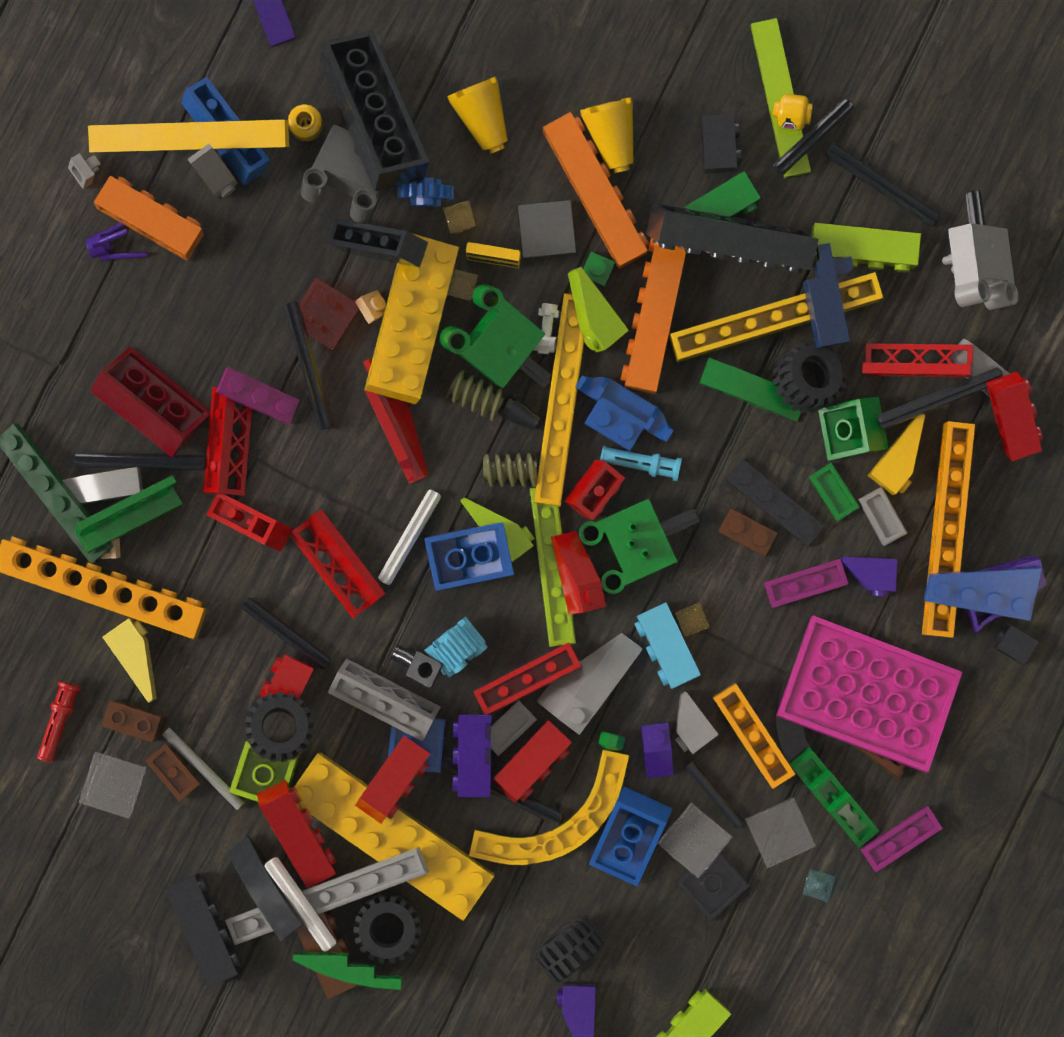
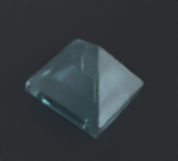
(819, 885)

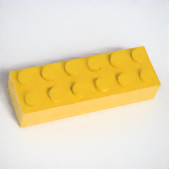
(411, 324)

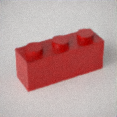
(1015, 416)
(532, 762)
(393, 780)

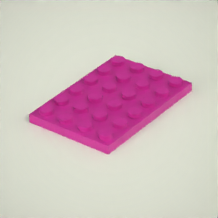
(869, 694)

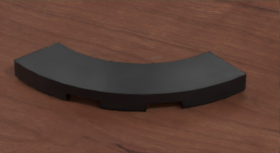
(789, 734)

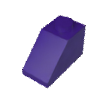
(873, 573)
(657, 749)

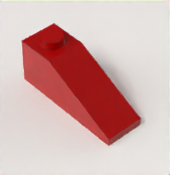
(249, 522)
(577, 574)

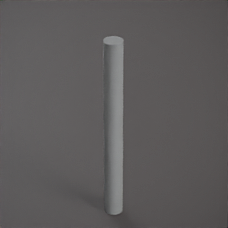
(202, 768)

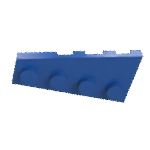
(994, 592)

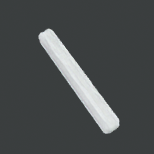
(409, 537)
(300, 904)

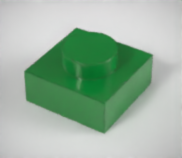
(598, 268)

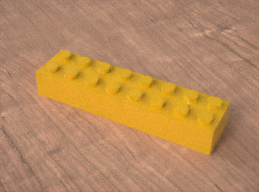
(331, 797)

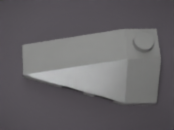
(582, 692)

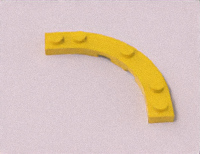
(568, 835)

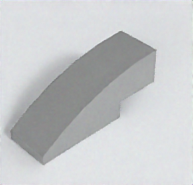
(106, 485)

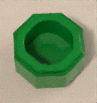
(611, 741)

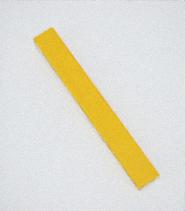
(188, 136)
(560, 407)

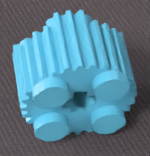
(455, 646)

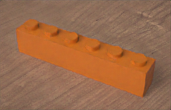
(595, 190)
(654, 319)

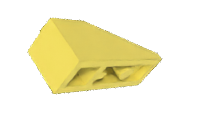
(133, 652)

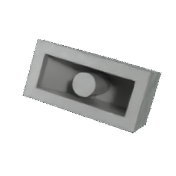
(692, 726)

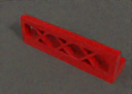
(918, 369)
(219, 445)
(345, 560)

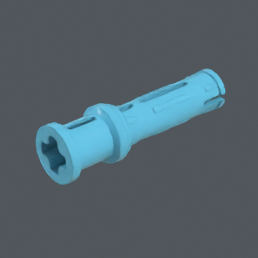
(655, 467)

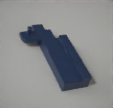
(825, 299)

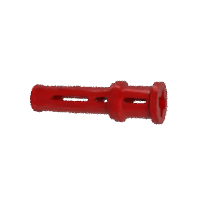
(61, 709)

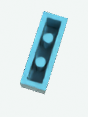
(667, 646)

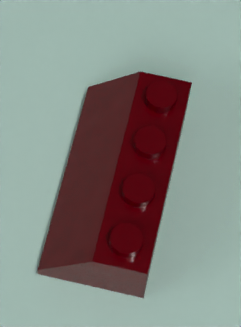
(150, 401)

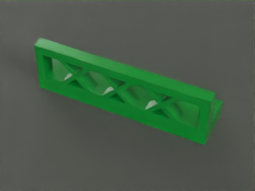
(128, 515)

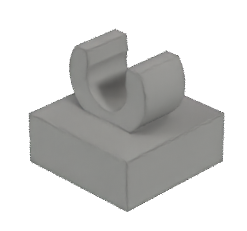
(83, 169)

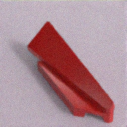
(400, 431)

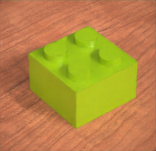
(259, 774)

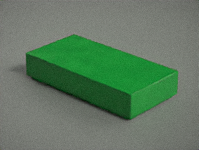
(834, 492)

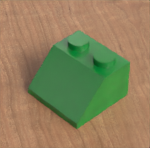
(852, 428)

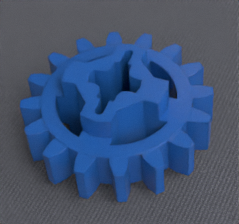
(425, 192)

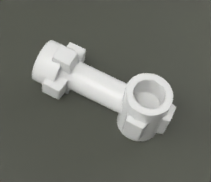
(547, 343)

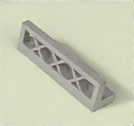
(384, 700)

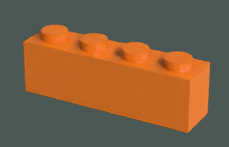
(148, 217)

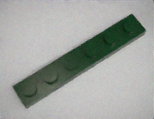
(47, 485)

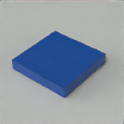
(432, 743)

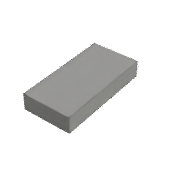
(882, 516)
(510, 727)

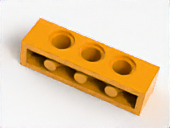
(753, 735)

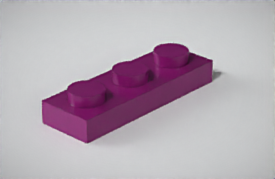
(257, 396)
(805, 583)
(901, 838)

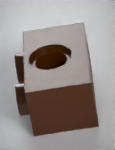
(133, 721)

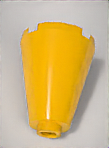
(482, 113)
(612, 132)

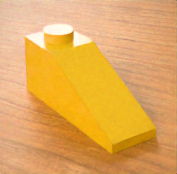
(898, 462)

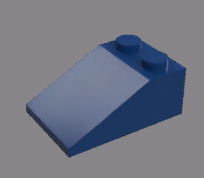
(469, 556)
(630, 836)

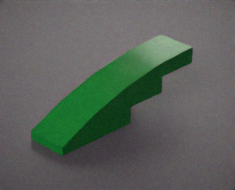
(746, 387)
(834, 797)
(338, 967)

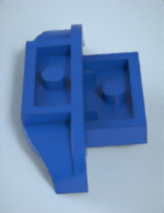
(621, 413)

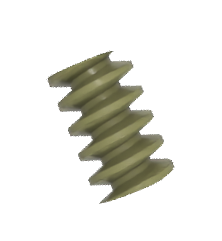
(476, 395)
(509, 470)

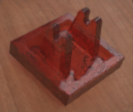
(327, 313)

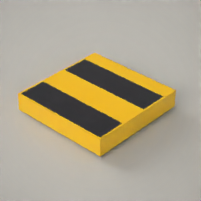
(493, 255)

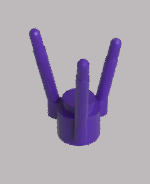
(101, 244)

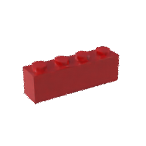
(528, 679)
(296, 833)

